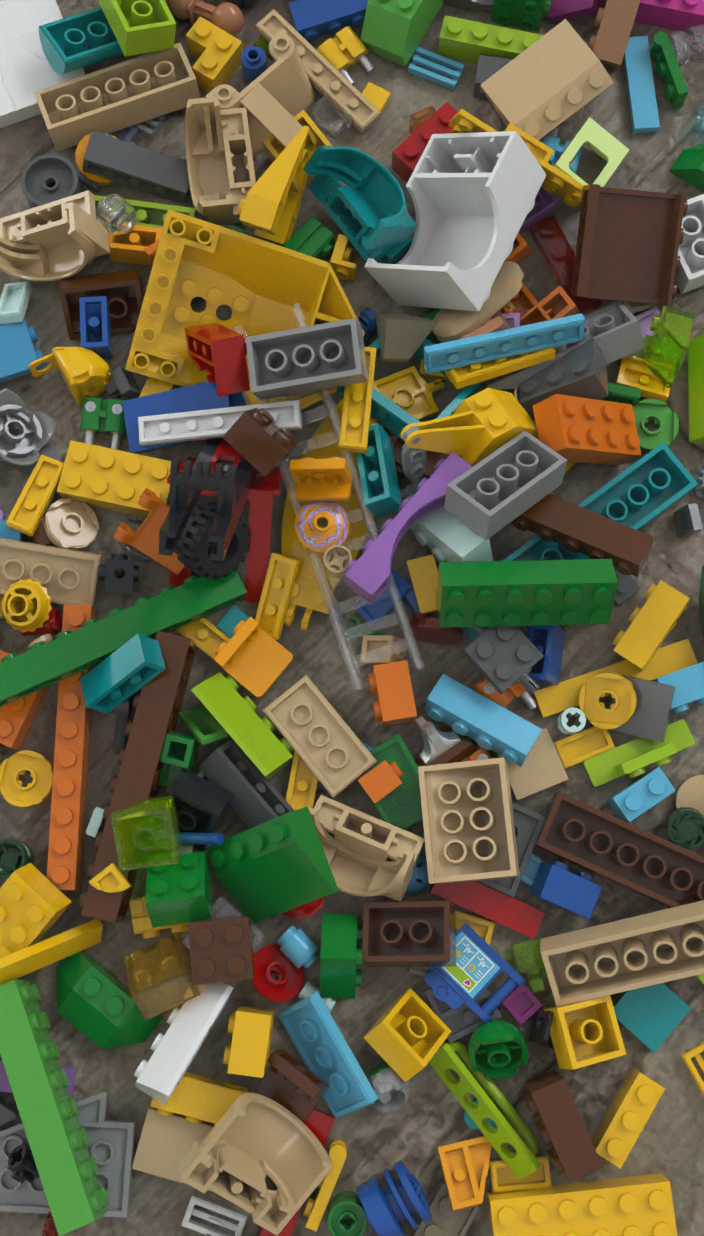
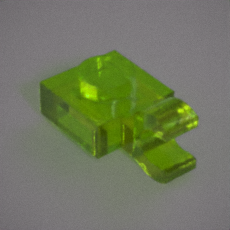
(529, 960)

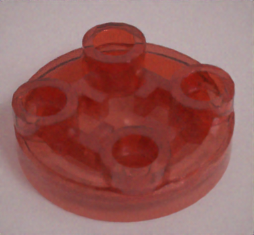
(428, 631)

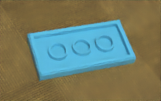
(327, 1055)

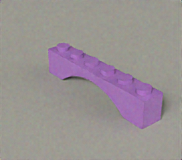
(371, 572)

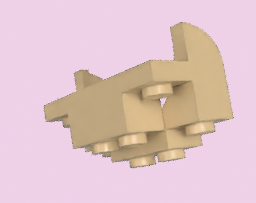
(363, 850)

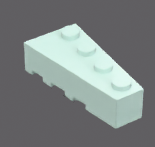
(450, 538)

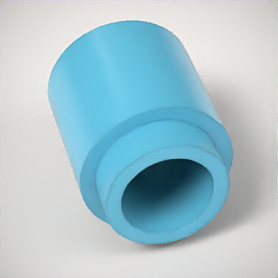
(298, 947)

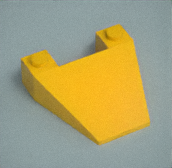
(277, 195)

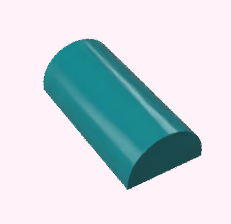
(78, 41)

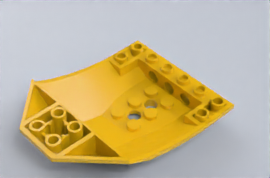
(228, 269)

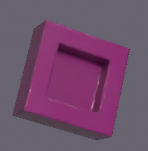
(521, 1003)

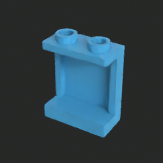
(18, 350)

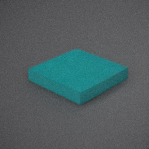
(650, 1013)

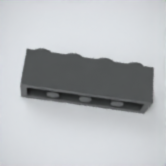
(136, 166)
(252, 793)

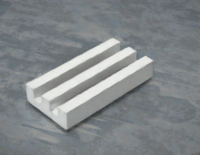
(216, 1207)

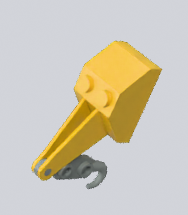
(472, 432)

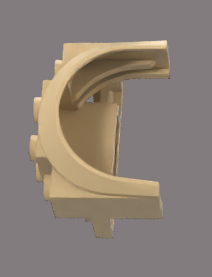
(218, 164)
(62, 238)

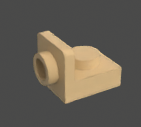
(372, 642)

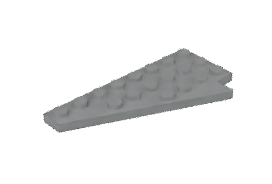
(109, 1143)

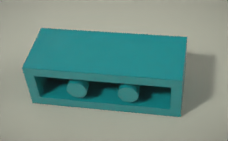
(379, 473)
(122, 673)

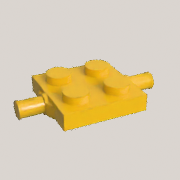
(410, 392)

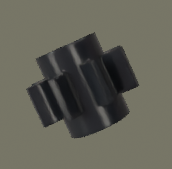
(23, 1164)

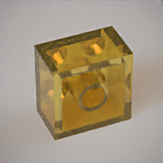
(161, 976)

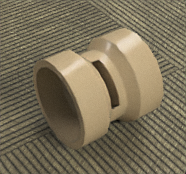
(336, 556)

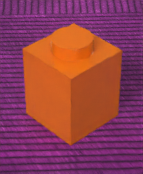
(381, 780)

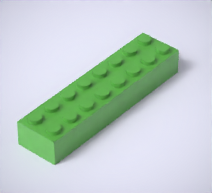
(48, 1110)

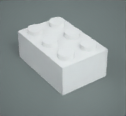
(692, 248)

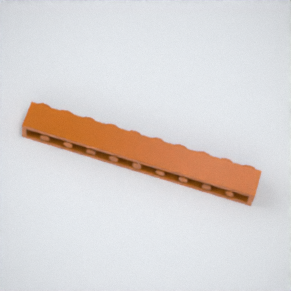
(70, 770)

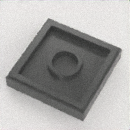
(652, 709)

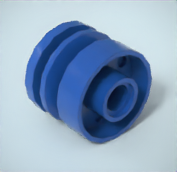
(394, 1203)

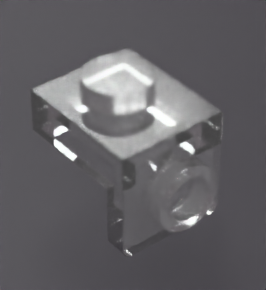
(329, 118)

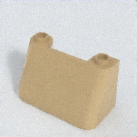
(283, 80)

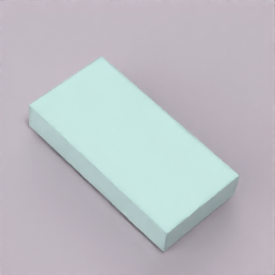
(14, 302)

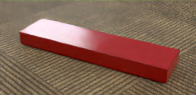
(492, 905)

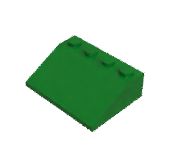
(274, 865)

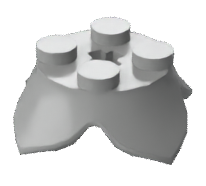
(31, 429)

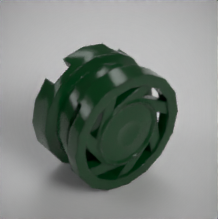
(686, 827)

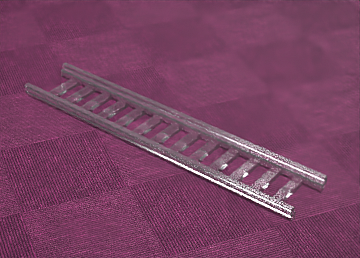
(325, 582)

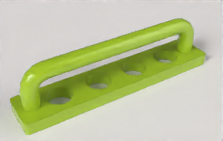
(520, 1163)

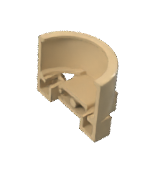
(248, 1144)

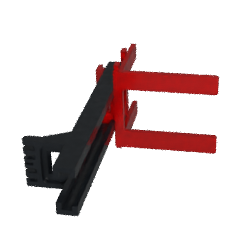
(233, 486)

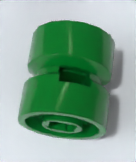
(346, 1215)

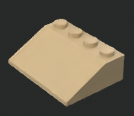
(547, 82)
(468, 821)

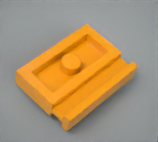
(637, 375)

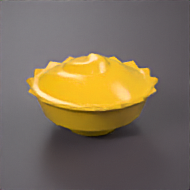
(26, 605)

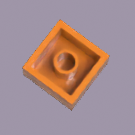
(394, 694)

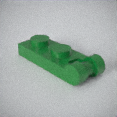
(668, 69)

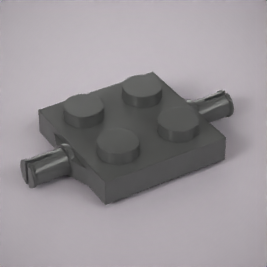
(504, 656)

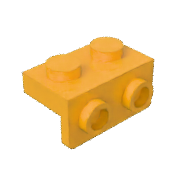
(321, 479)

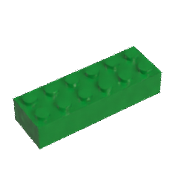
(525, 593)

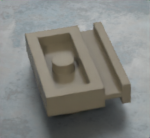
(444, 1220)

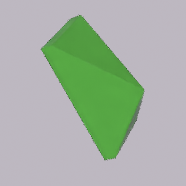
(203, 725)

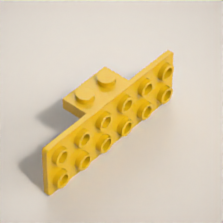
(555, 180)

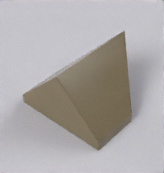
(401, 335)

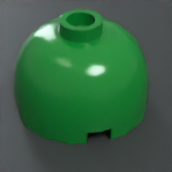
(497, 1049)

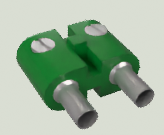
(103, 417)

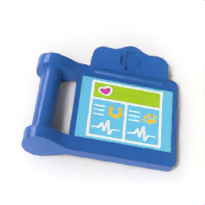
(474, 971)

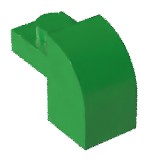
(178, 753)

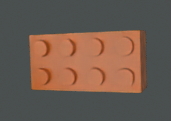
(588, 429)

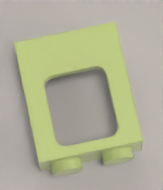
(601, 143)

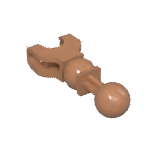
(225, 16)

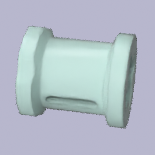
(563, 719)

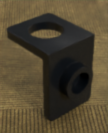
(541, 1029)

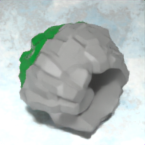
(389, 1088)

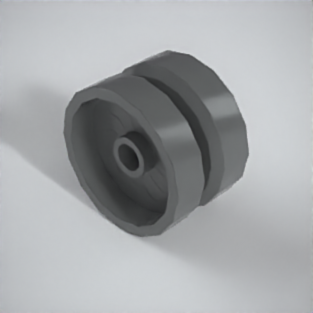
(49, 179)

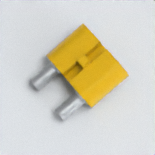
(345, 51)

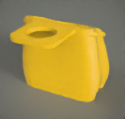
(80, 368)

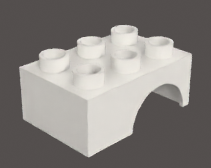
(468, 211)

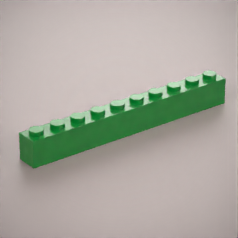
(97, 639)

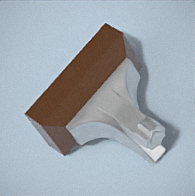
(441, 746)

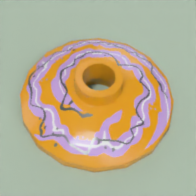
(318, 538)

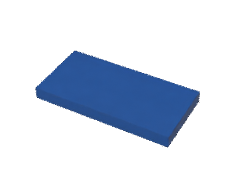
(184, 399)

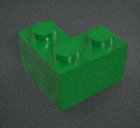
(340, 956)

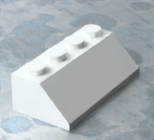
(181, 1042)

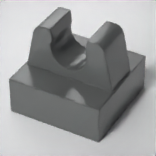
(122, 384)
(688, 520)

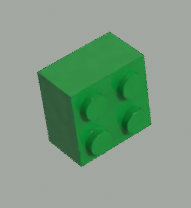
(179, 891)

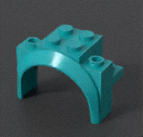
(369, 210)

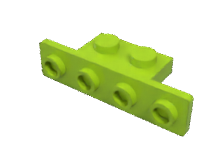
(637, 754)

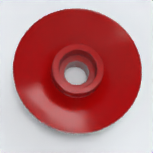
(288, 977)

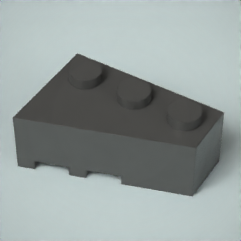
(575, 374)

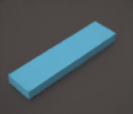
(640, 86)

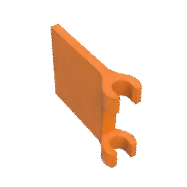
(147, 535)

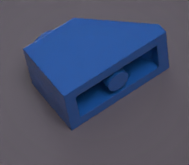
(96, 326)

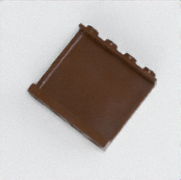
(628, 245)

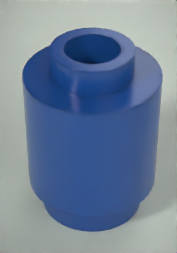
(253, 63)

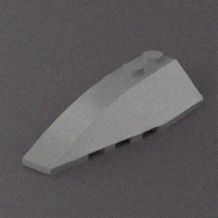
(613, 330)

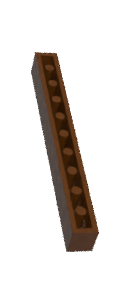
(569, 525)

